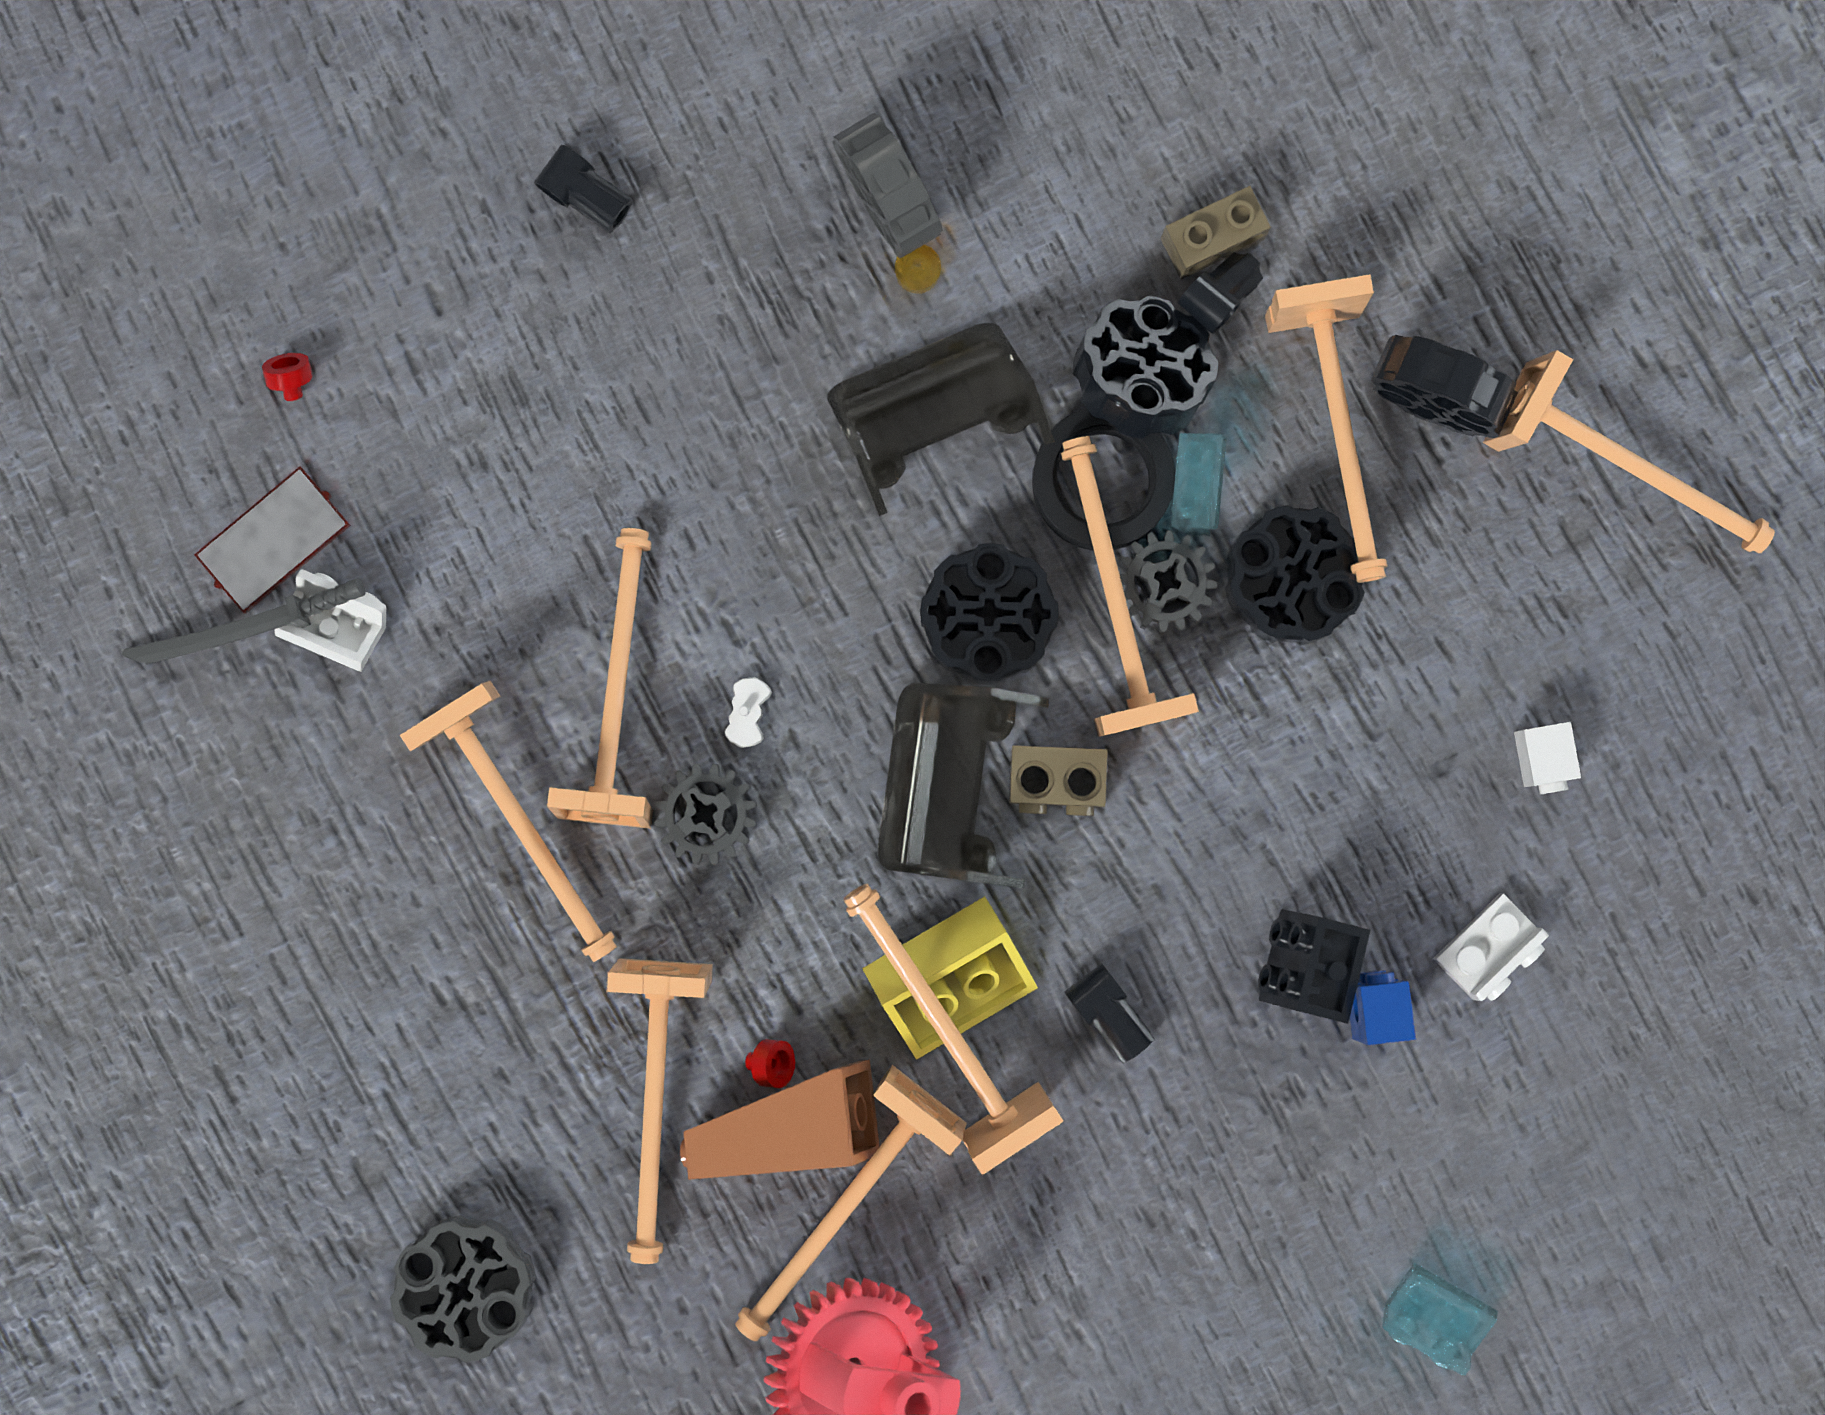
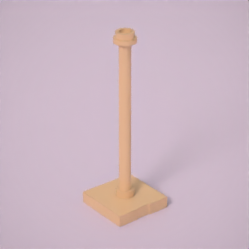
(1318, 308)
(1534, 404)
(1142, 705)
(456, 724)
(602, 801)
(659, 983)
(918, 1114)
(1009, 1124)

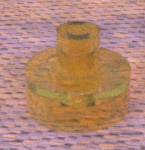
(918, 278)

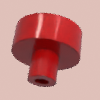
(288, 374)
(771, 1063)

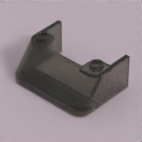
(933, 397)
(938, 780)

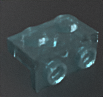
(1198, 483)
(1437, 1319)

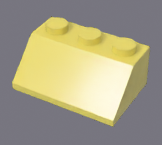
(966, 965)

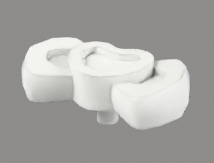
(746, 713)

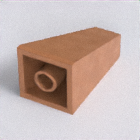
(803, 1127)

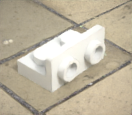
(1492, 949)

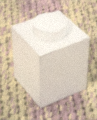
(1547, 757)

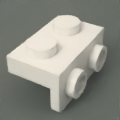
(340, 633)

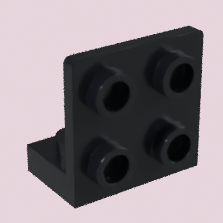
(1313, 965)

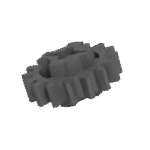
(1186, 590)
(687, 826)

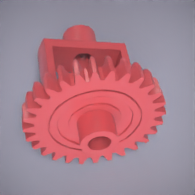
(859, 1356)

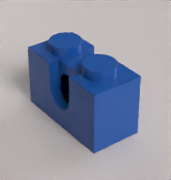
(1382, 1009)

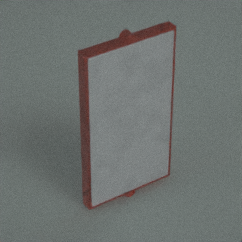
(272, 540)

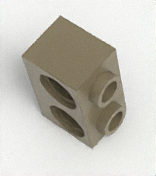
(1215, 232)
(1058, 766)

